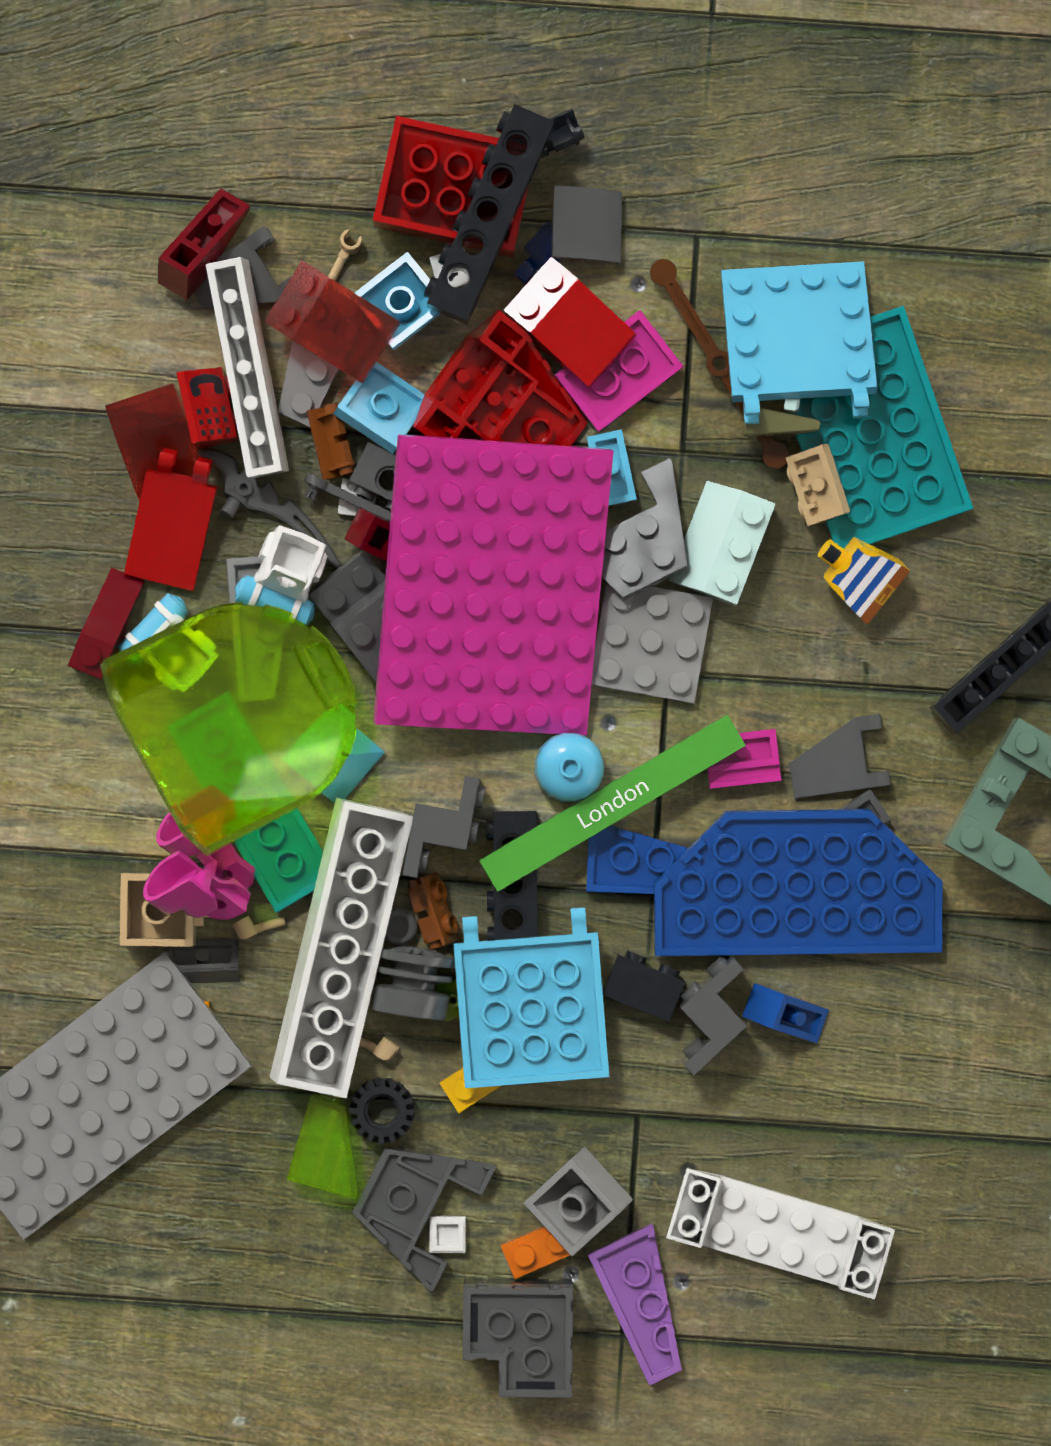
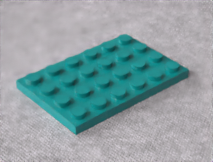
(897, 459)

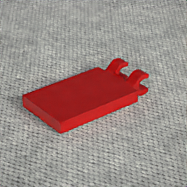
(172, 523)

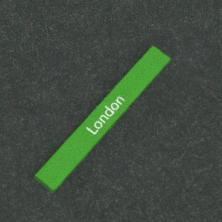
(612, 803)

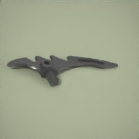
(247, 494)

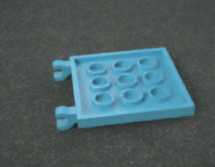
(798, 334)
(531, 1007)

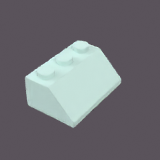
(723, 542)

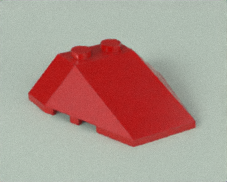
(499, 392)

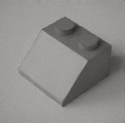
(578, 1201)

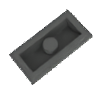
(208, 961)

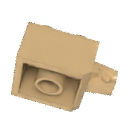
(146, 925)

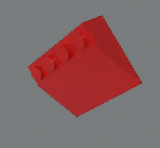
(430, 178)

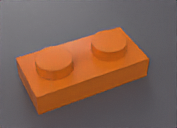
(532, 1251)

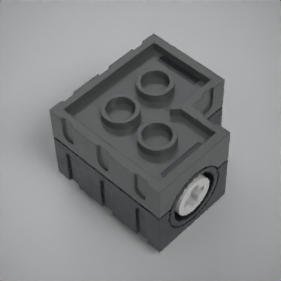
(526, 1329)

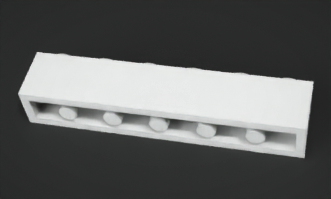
(247, 367)

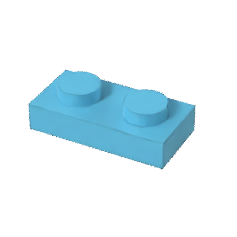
(621, 484)

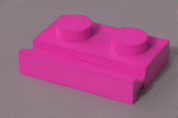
(749, 765)

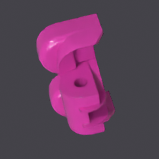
(181, 885)

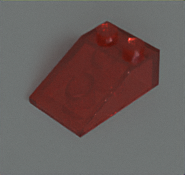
(332, 321)
(146, 426)

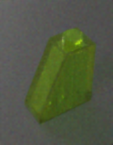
(325, 1148)

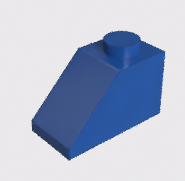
(785, 1013)

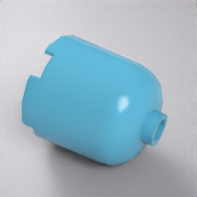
(569, 767)

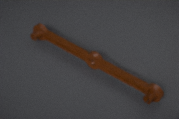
(663, 274)

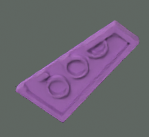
(638, 1295)

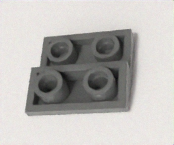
(586, 224)

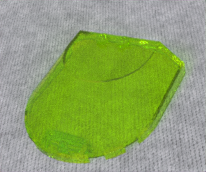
(234, 717)

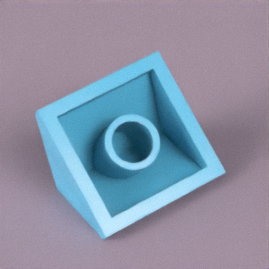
(401, 294)

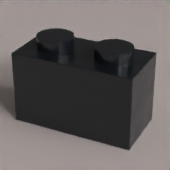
(644, 986)

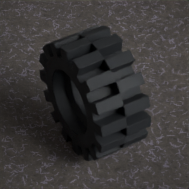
(382, 1088)

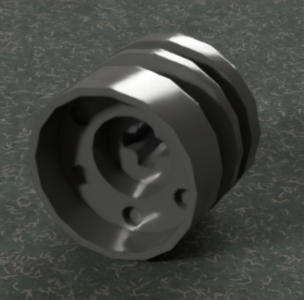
(413, 983)

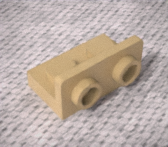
(817, 485)

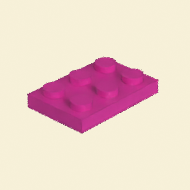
(629, 379)

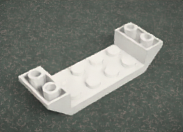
(781, 1231)

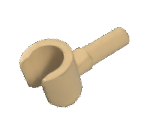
(344, 254)
(246, 928)
(384, 1050)

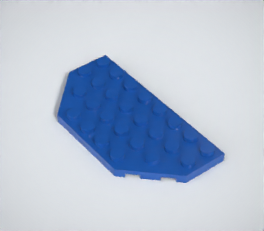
(797, 888)

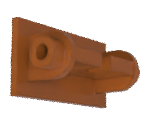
(330, 442)
(440, 925)

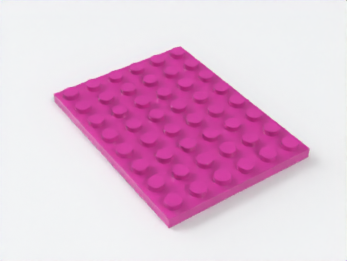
(492, 585)

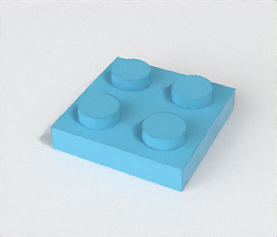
(381, 407)

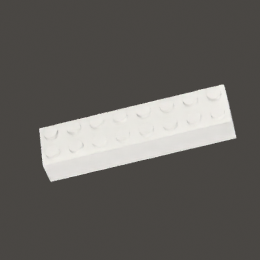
(341, 948)

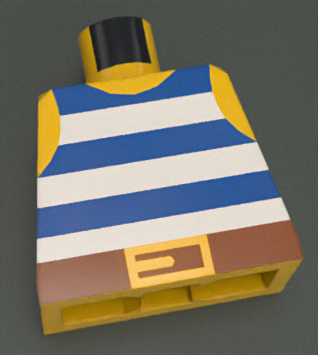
(862, 575)

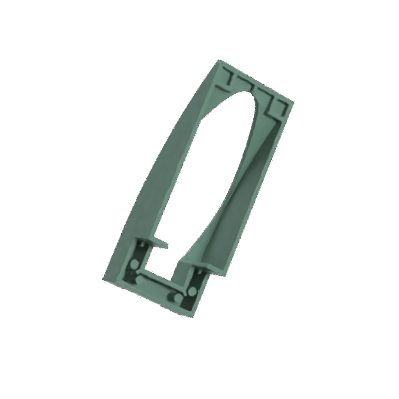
(974, 828)

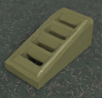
(780, 423)

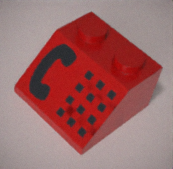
(208, 407)

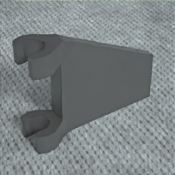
(264, 284)
(837, 762)

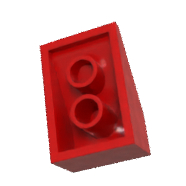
(570, 322)

